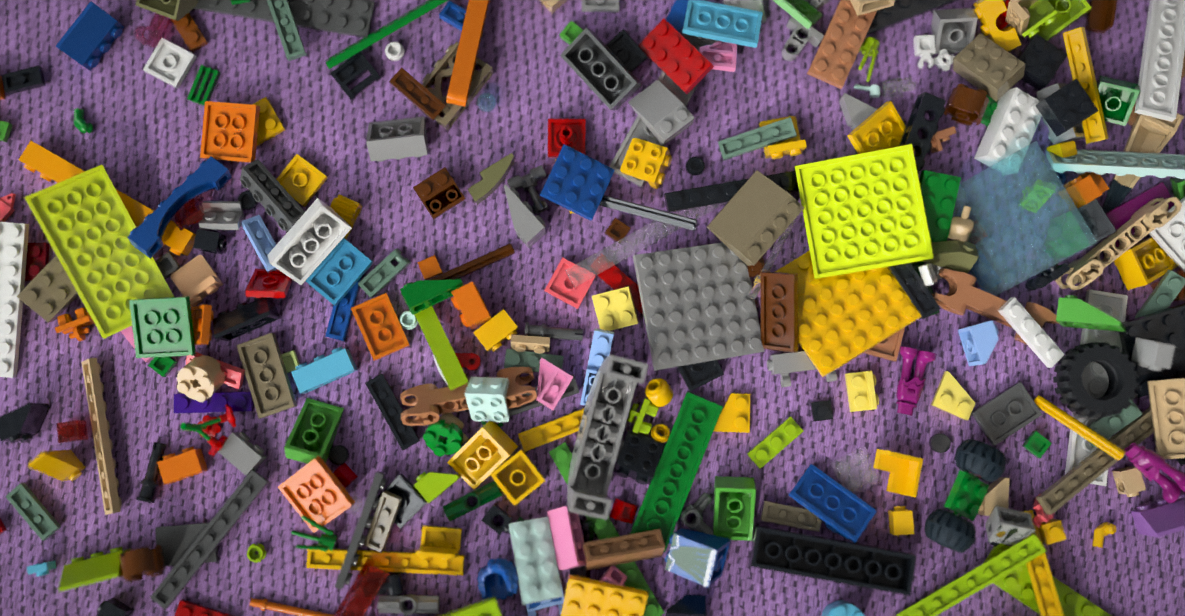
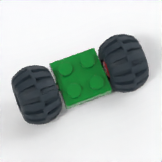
(966, 496)

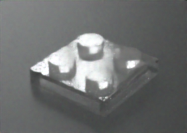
(856, 470)

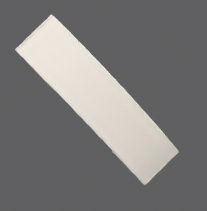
(930, 273)

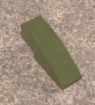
(492, 178)

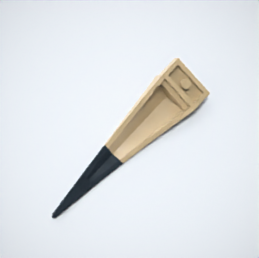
(1146, 136)

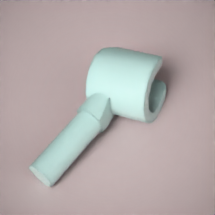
(874, 90)

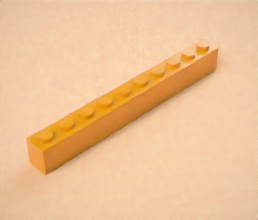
(58, 169)

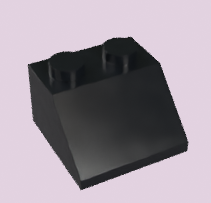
(23, 422)

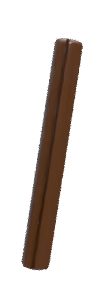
(477, 263)

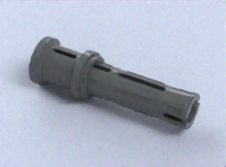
(553, 332)

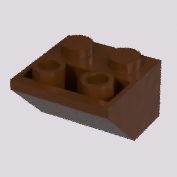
(439, 193)

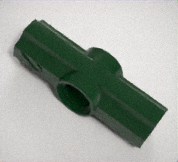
(462, 506)

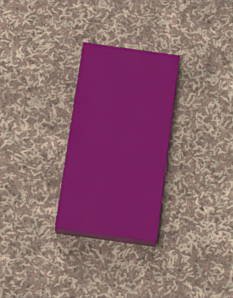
(1124, 212)

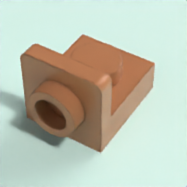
(941, 136)

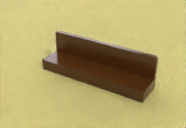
(1101, 15)

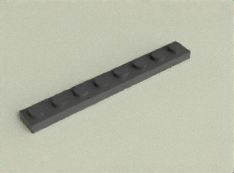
(209, 539)

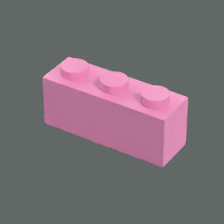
(567, 538)

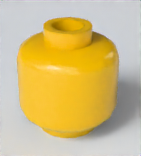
(659, 392)

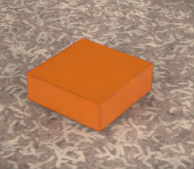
(430, 267)

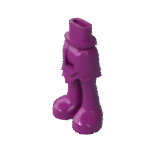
(908, 388)
(1149, 464)

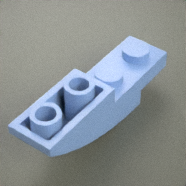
(599, 351)

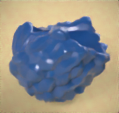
(498, 579)

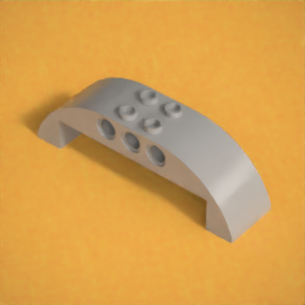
(601, 435)

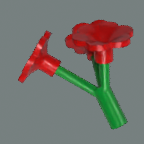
(210, 427)

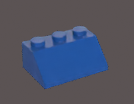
(90, 36)

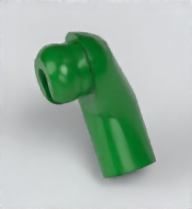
(80, 123)

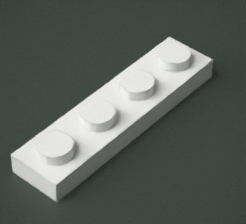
(1031, 332)

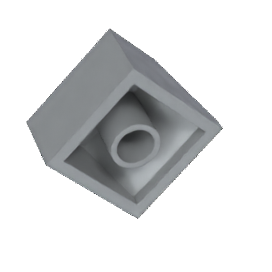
(953, 29)

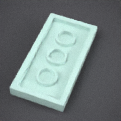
(535, 560)

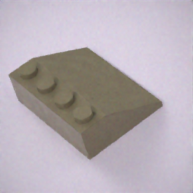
(755, 218)

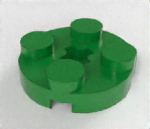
(443, 446)

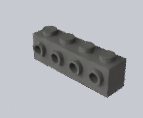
(271, 195)

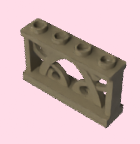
(479, 79)

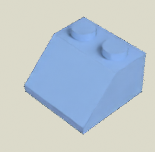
(979, 342)

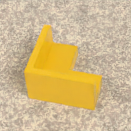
(903, 470)

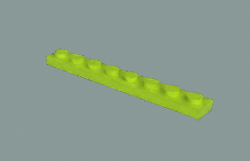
(977, 578)

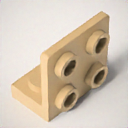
(1018, 15)

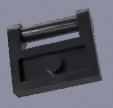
(351, 71)

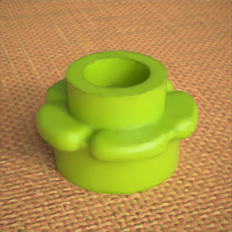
(251, 552)

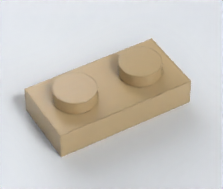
(530, 343)

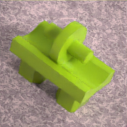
(646, 408)

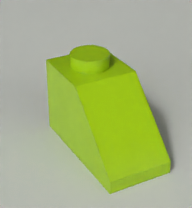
(434, 484)

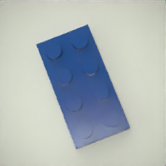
(832, 503)

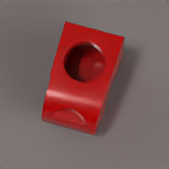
(469, 360)

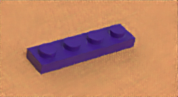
(216, 403)

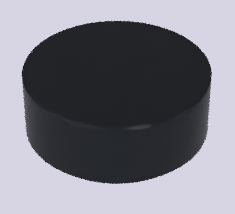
(247, 200)
(939, 443)
(338, 454)

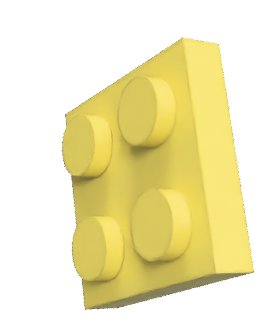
(615, 309)

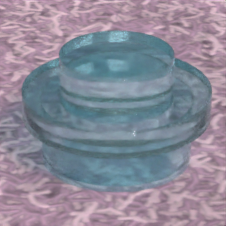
(486, 102)

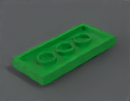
(939, 199)

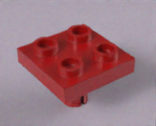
(567, 132)

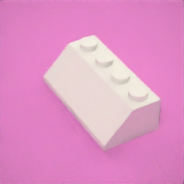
(309, 242)

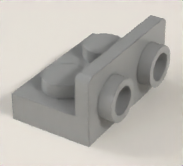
(221, 215)

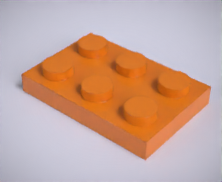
(380, 326)

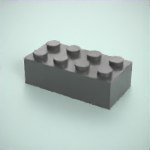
(600, 69)

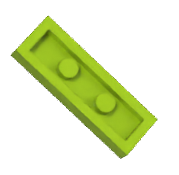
(775, 442)

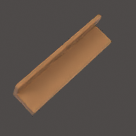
(623, 549)

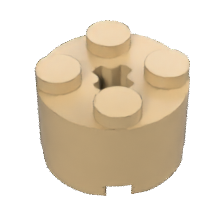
(200, 378)

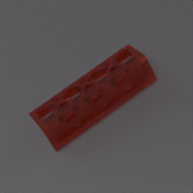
(362, 590)

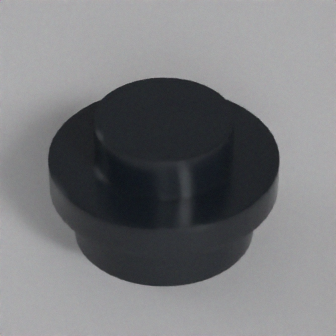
(695, 166)

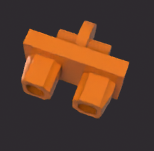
(67, 325)

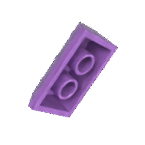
(1160, 518)

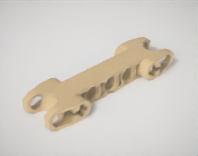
(1143, 220)

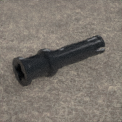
(150, 481)

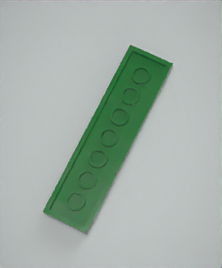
(677, 466)

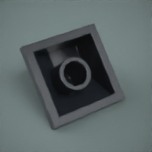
(688, 606)

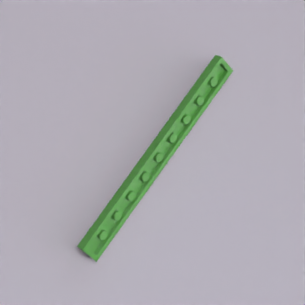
(605, 529)

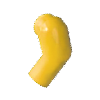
(1102, 531)

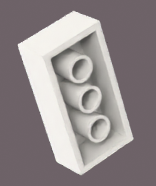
(1010, 127)

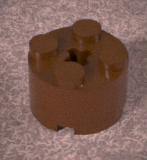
(966, 105)
(142, 562)

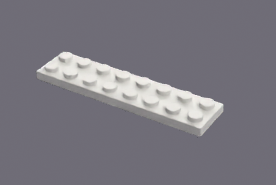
(1162, 60)
(12, 279)

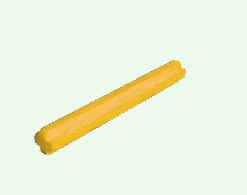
(1079, 427)

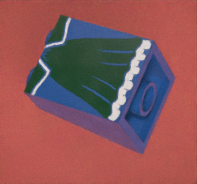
(697, 556)

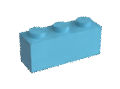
(324, 370)

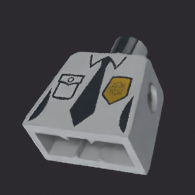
(1008, 526)

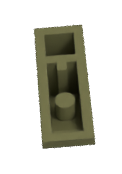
(954, 255)

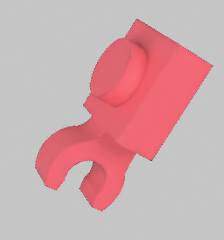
(1041, 514)

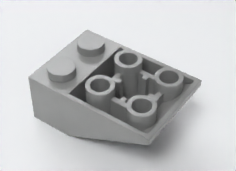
(526, 225)

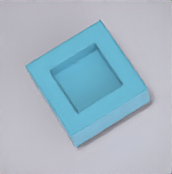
(42, 568)

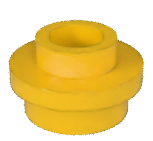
(662, 429)

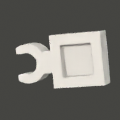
(924, 47)

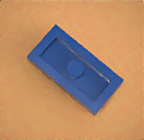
(453, 15)

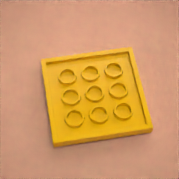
(601, 598)

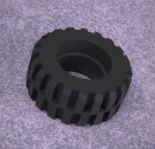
(1120, 374)

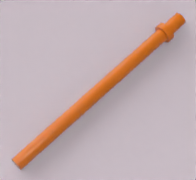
(265, 604)

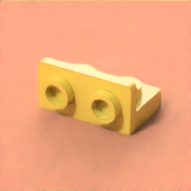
(861, 391)

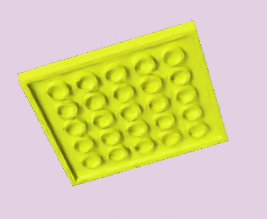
(863, 212)

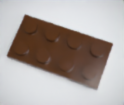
(779, 311)

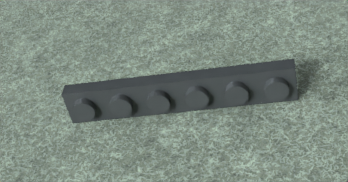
(358, 538)

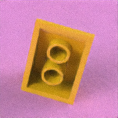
(1143, 263)
(482, 454)

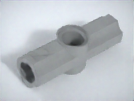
(396, 604)

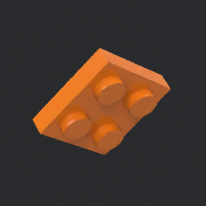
(201, 319)

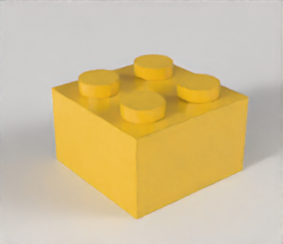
(518, 477)

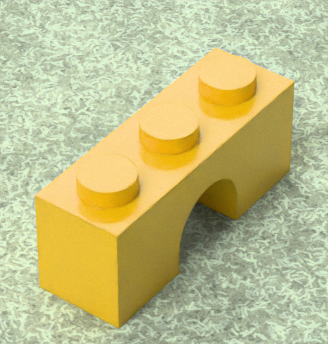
(988, 12)

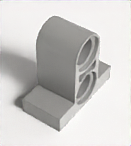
(797, 43)

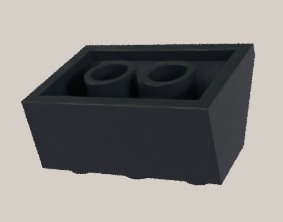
(245, 318)

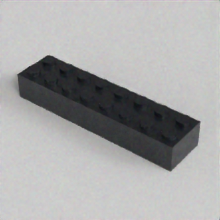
(832, 560)

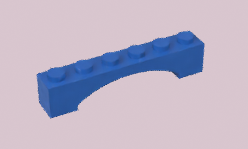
(149, 234)

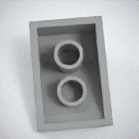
(661, 112)

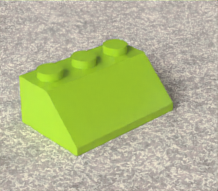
(92, 570)

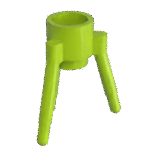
(869, 49)

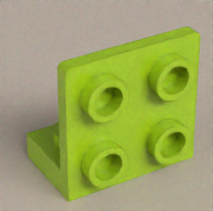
(1040, 14)

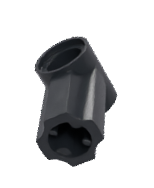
(392, 585)

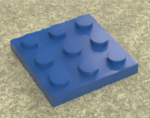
(577, 182)

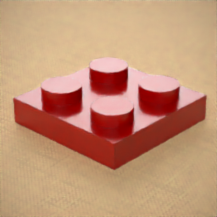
(268, 284)

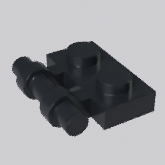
(1047, 276)

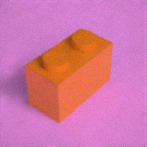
(182, 466)

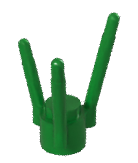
(326, 540)

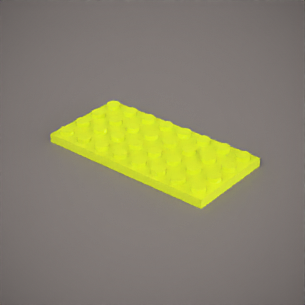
(90, 235)

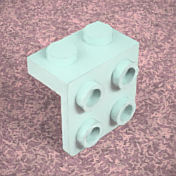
(487, 399)

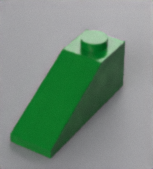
(427, 293)

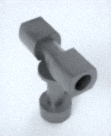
(528, 183)

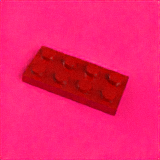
(675, 56)

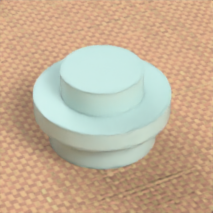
(408, 320)

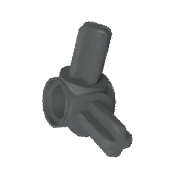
(697, 508)

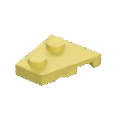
(953, 398)

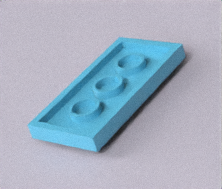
(722, 23)

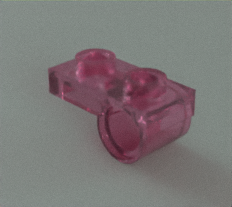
(155, 30)

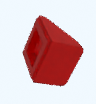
(345, 475)
(623, 511)

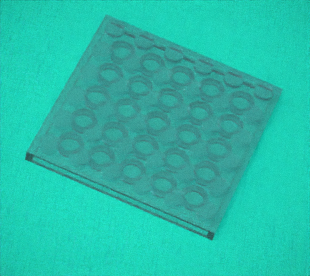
(1020, 220)

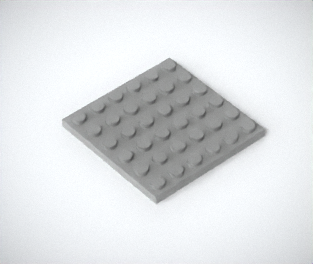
(697, 305)

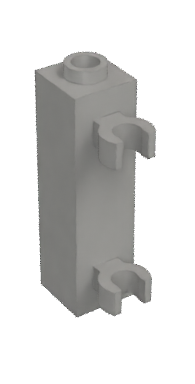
(793, 362)

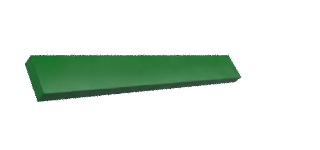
(382, 32)

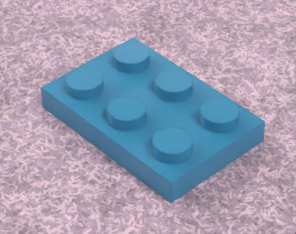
(339, 272)

